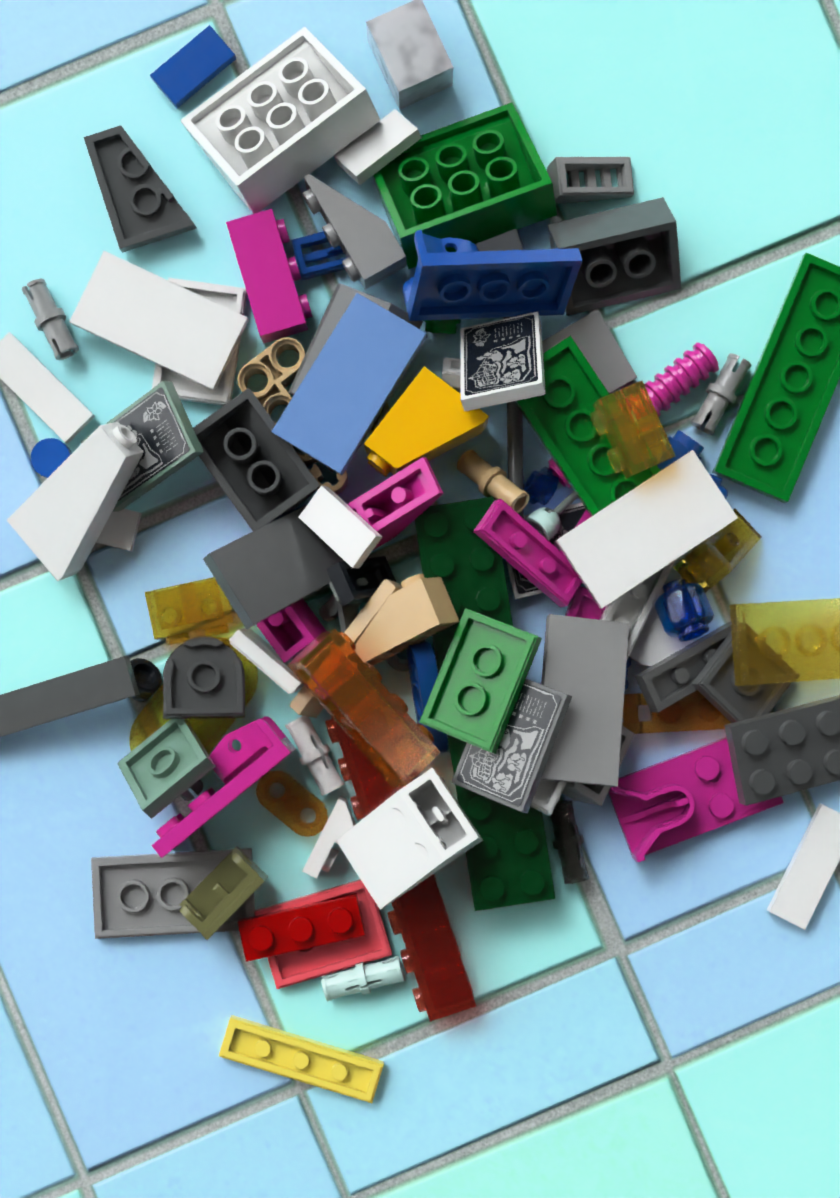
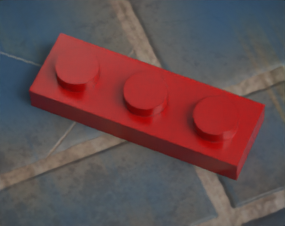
(301, 927)

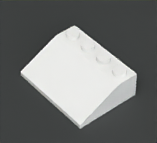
(281, 119)

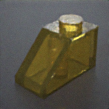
(718, 554)

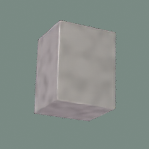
(410, 53)

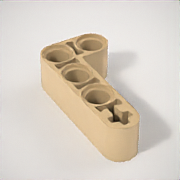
(276, 394)

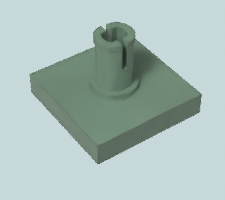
(166, 766)

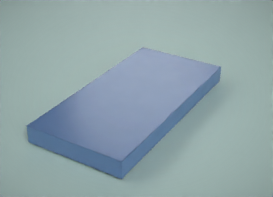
(349, 383)

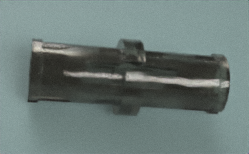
(568, 843)

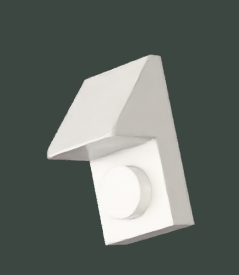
(323, 854)

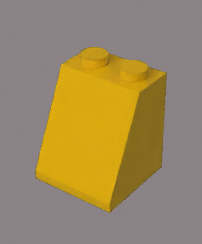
(422, 424)

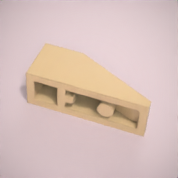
(407, 618)

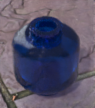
(684, 610)

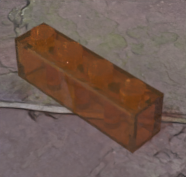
(364, 707)

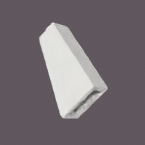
(77, 499)

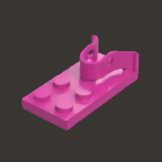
(261, 750)
(680, 799)

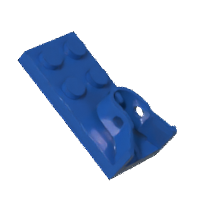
(487, 282)

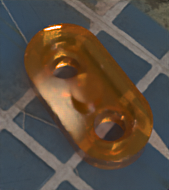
(290, 805)

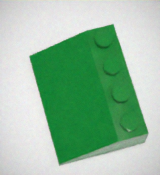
(466, 182)

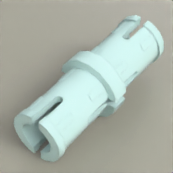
(363, 978)

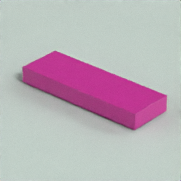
(529, 552)

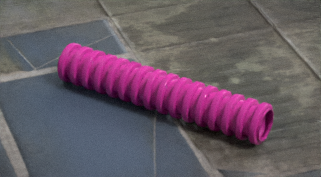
(671, 385)

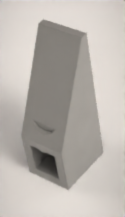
(363, 237)

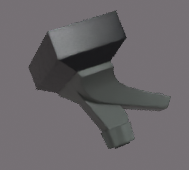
(352, 588)

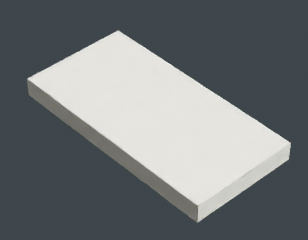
(159, 320)
(646, 529)

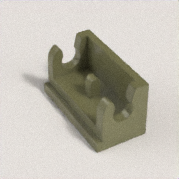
(222, 892)

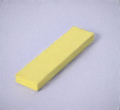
(301, 1058)

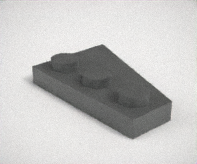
(133, 193)

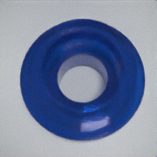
(541, 486)

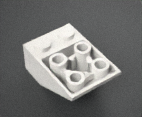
(408, 838)

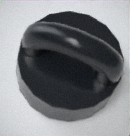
(147, 678)

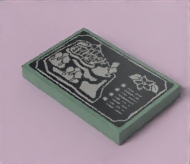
(162, 434)

